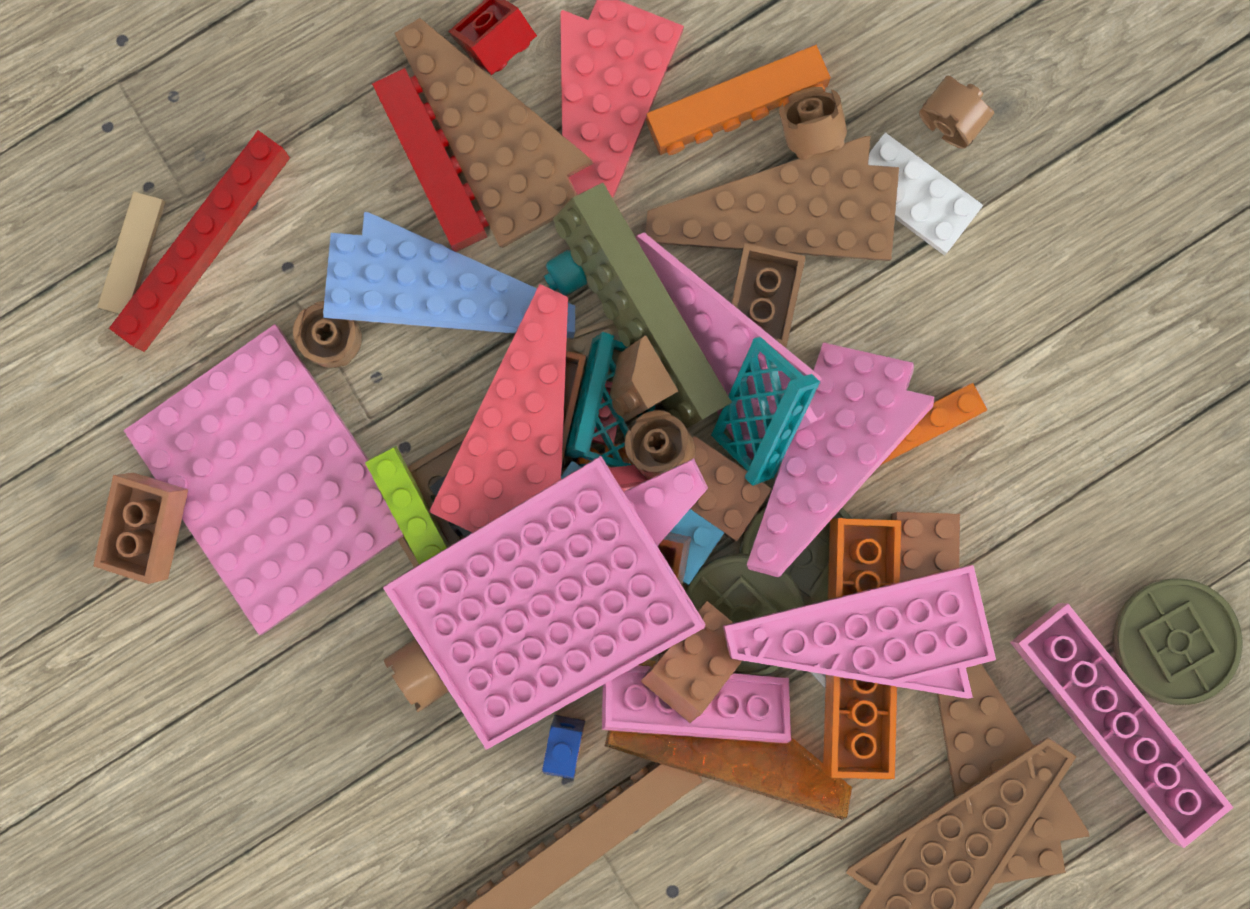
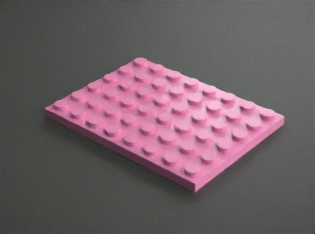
(269, 479)
(544, 604)

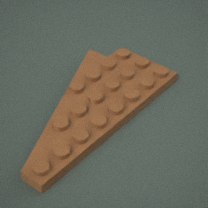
(504, 148)
(803, 207)
(980, 739)
(967, 842)

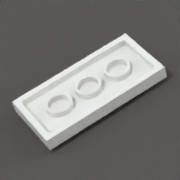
(925, 198)

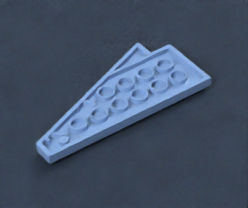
(414, 281)

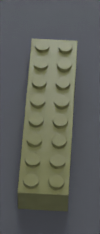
(638, 300)

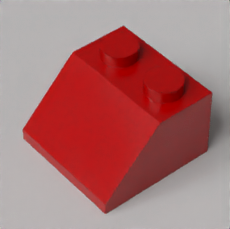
(493, 34)

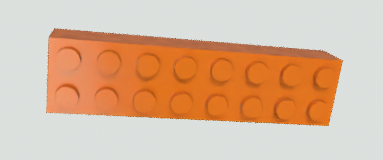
(858, 712)

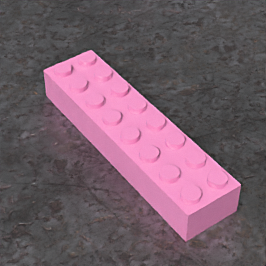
(1121, 725)

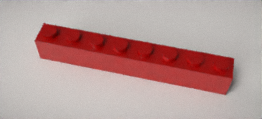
(200, 242)

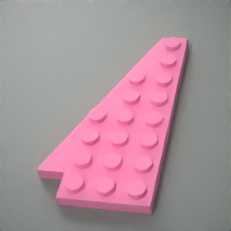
(860, 421)

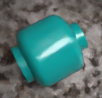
(564, 274)

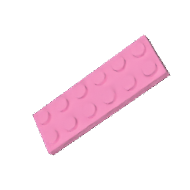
(742, 710)

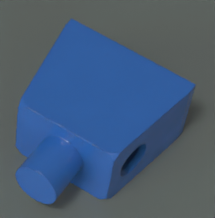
(563, 747)

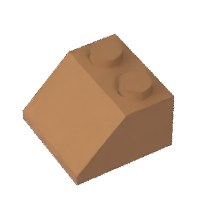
(639, 380)

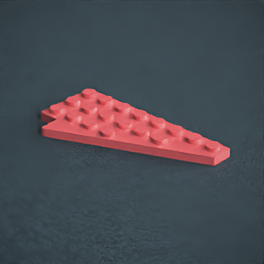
(610, 84)
(518, 430)

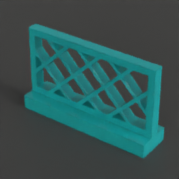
(589, 403)
(779, 426)

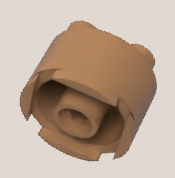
(956, 112)
(813, 122)
(328, 353)
(645, 442)
(416, 675)

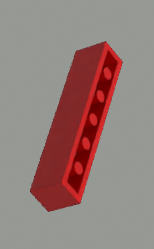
(430, 160)

